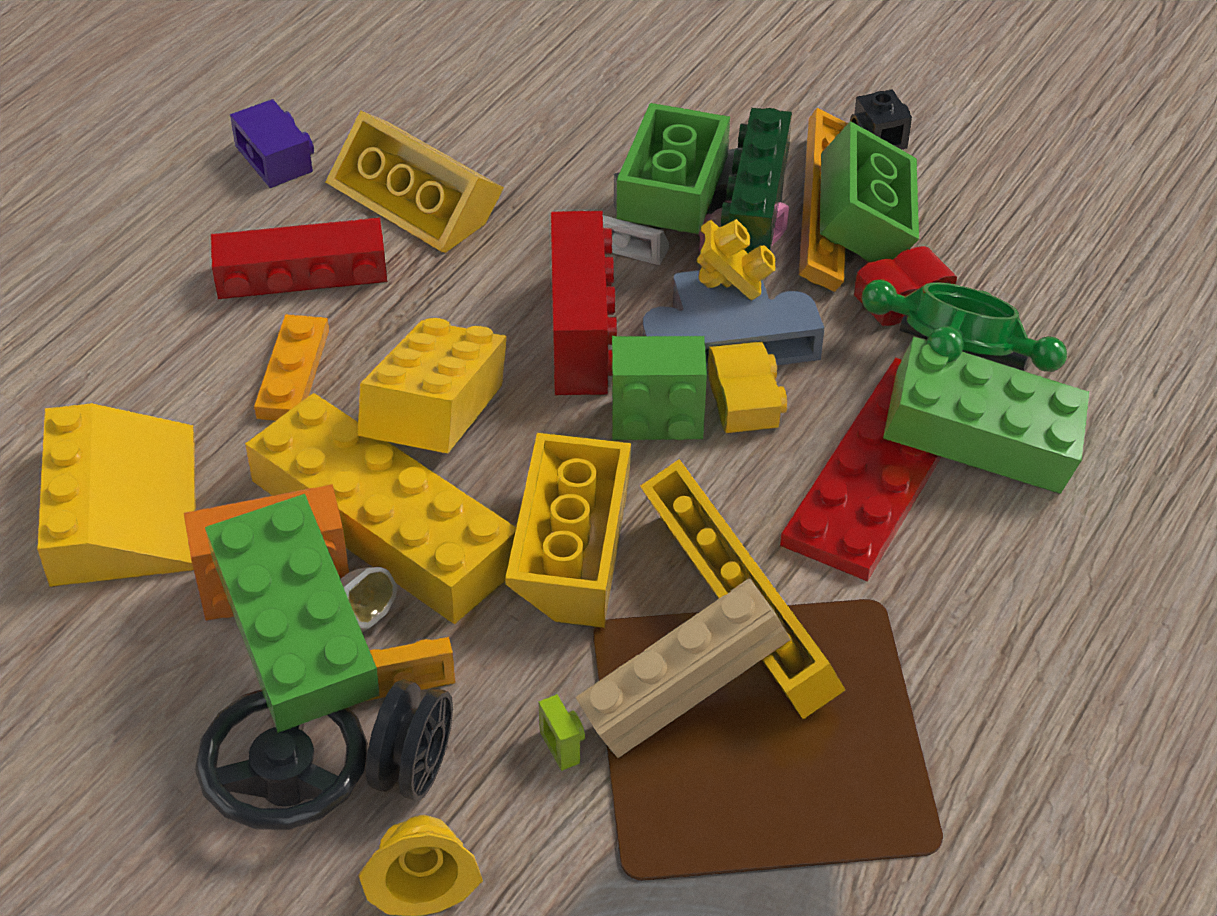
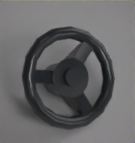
(277, 770)

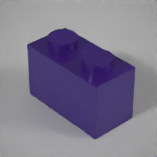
(272, 143)

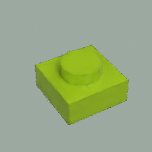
(561, 731)

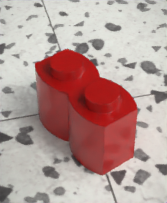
(906, 273)

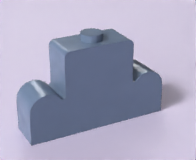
(725, 316)

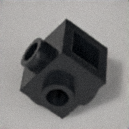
(884, 116)

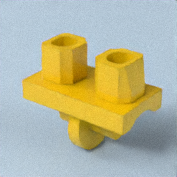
(728, 264)

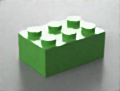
(673, 168)
(868, 195)

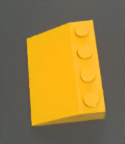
(114, 494)

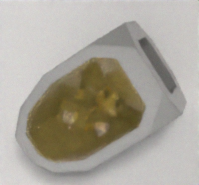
(370, 594)

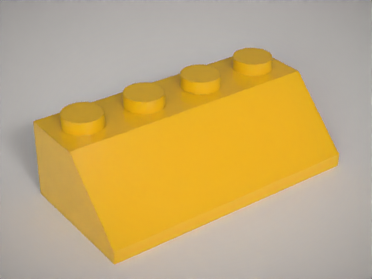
(412, 183)
(570, 527)

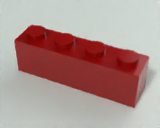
(298, 258)

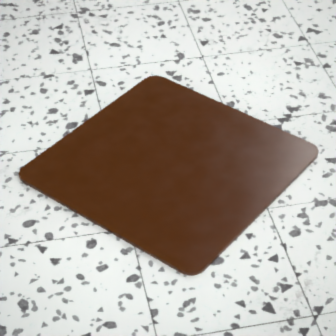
(759, 786)

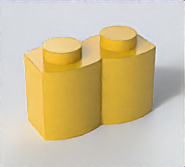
(746, 387)

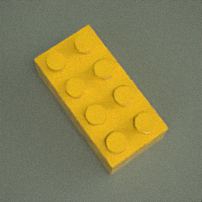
(432, 385)

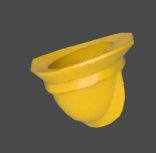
(419, 869)

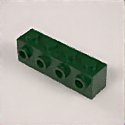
(759, 173)

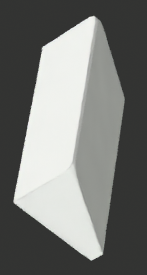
(637, 240)

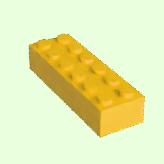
(389, 506)

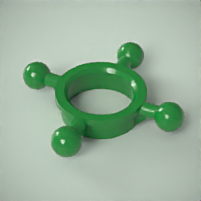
(966, 320)

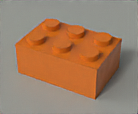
(211, 592)

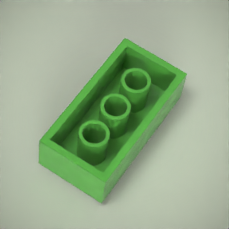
(988, 416)
(292, 612)

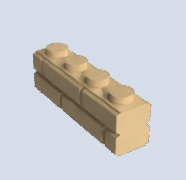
(683, 668)

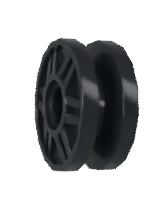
(409, 739)

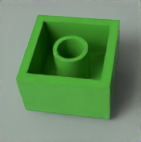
(658, 387)

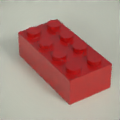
(582, 302)

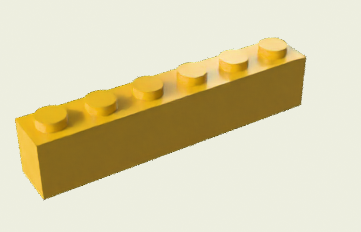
(725, 564)

